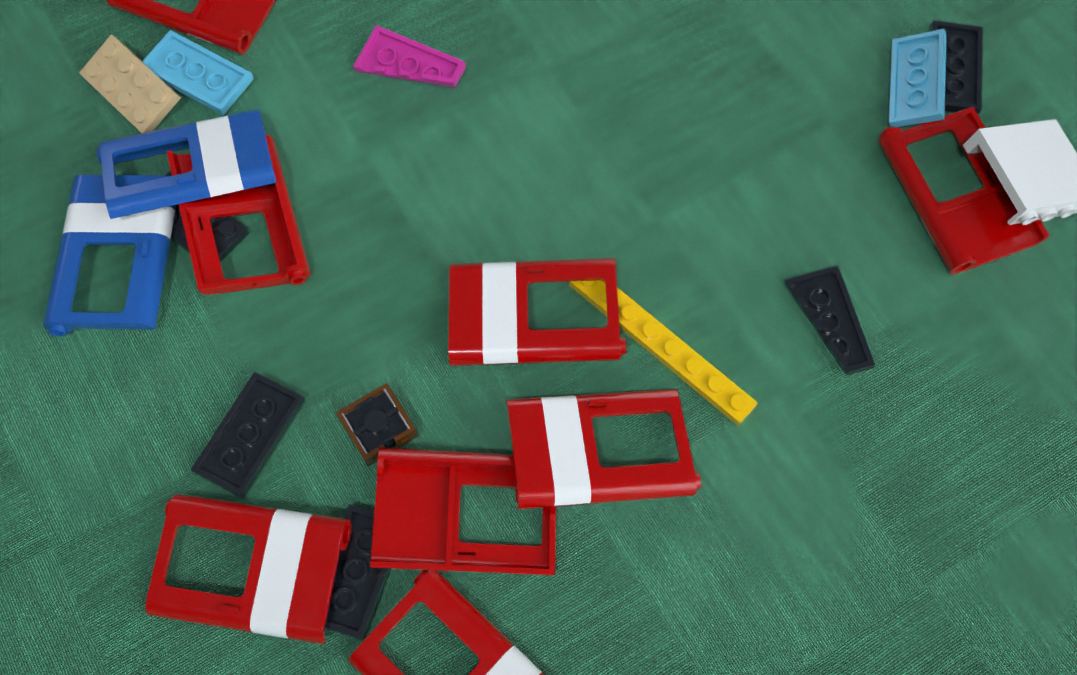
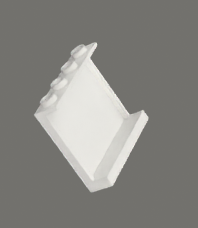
(1033, 166)

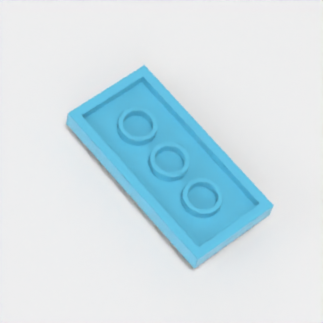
(198, 72)
(918, 79)

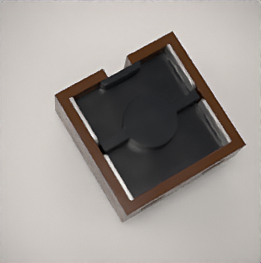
(376, 422)

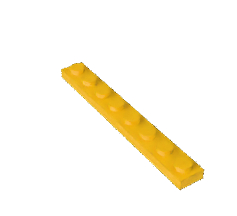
(672, 352)

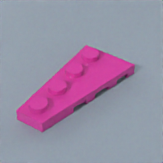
(406, 59)

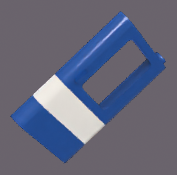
(225, 156)
(90, 223)

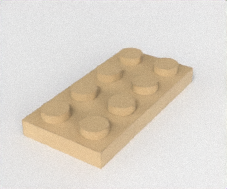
(129, 85)

